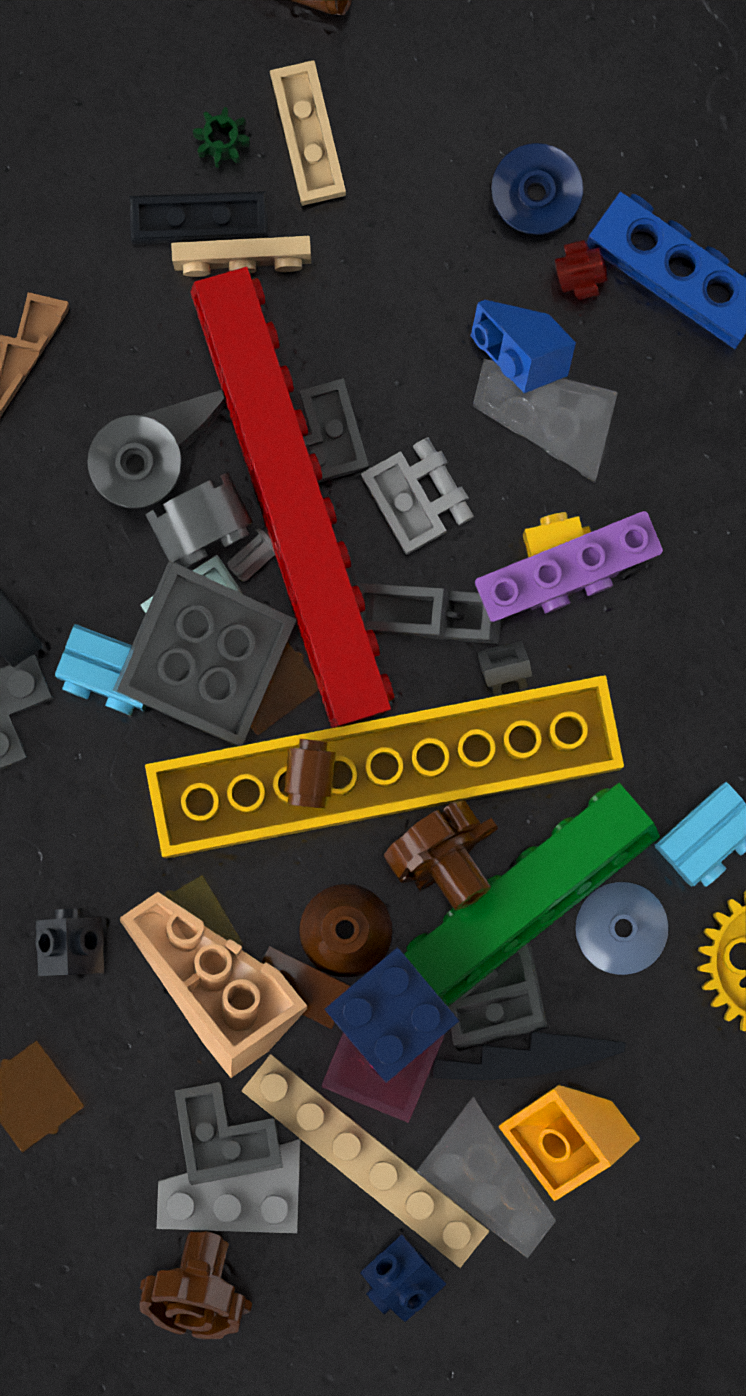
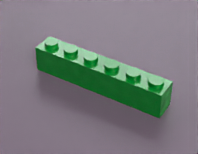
(533, 893)

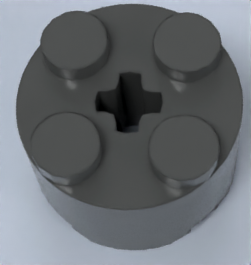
(200, 520)

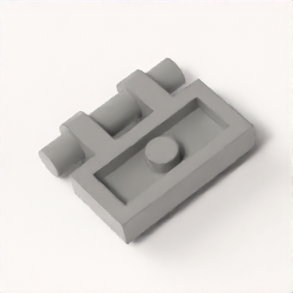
(404, 502)

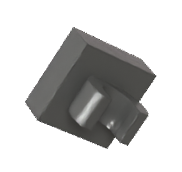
(505, 665)

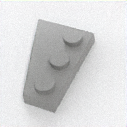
(240, 1204)

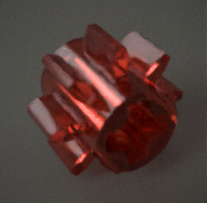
(581, 269)

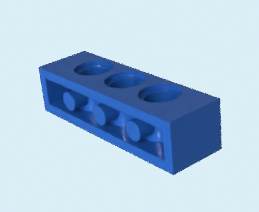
(652, 269)

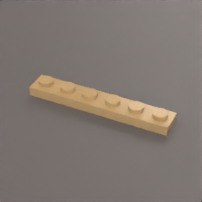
(365, 1160)

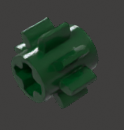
(226, 126)

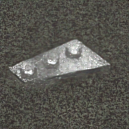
(560, 417)
(486, 1181)

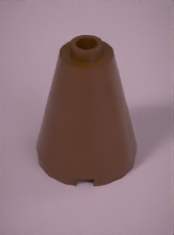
(351, 955)

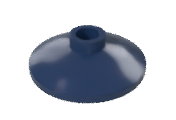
(543, 167)

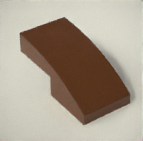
(311, 985)

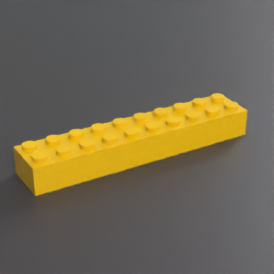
(389, 766)

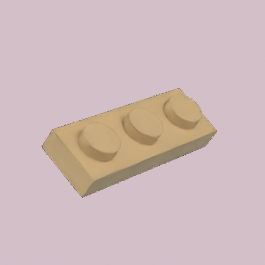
(308, 133)
(200, 257)

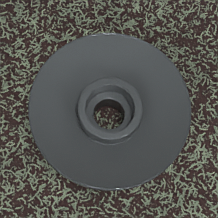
(129, 438)

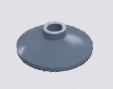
(597, 933)

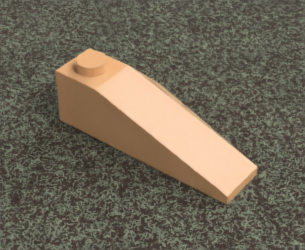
(222, 991)

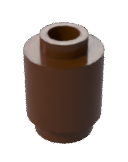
(309, 774)

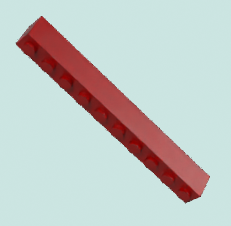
(290, 497)

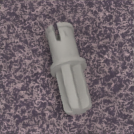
(252, 556)

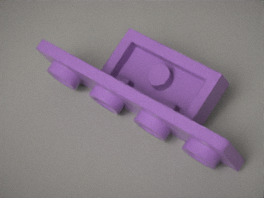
(568, 568)

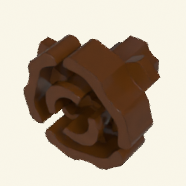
(439, 854)
(195, 1293)

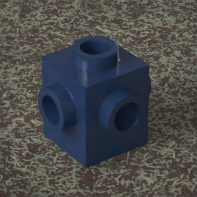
(401, 1279)

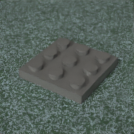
(204, 654)

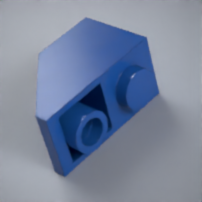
(523, 343)

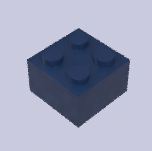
(391, 1015)

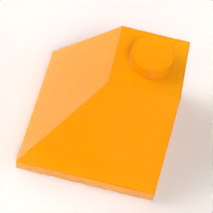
(568, 1138)

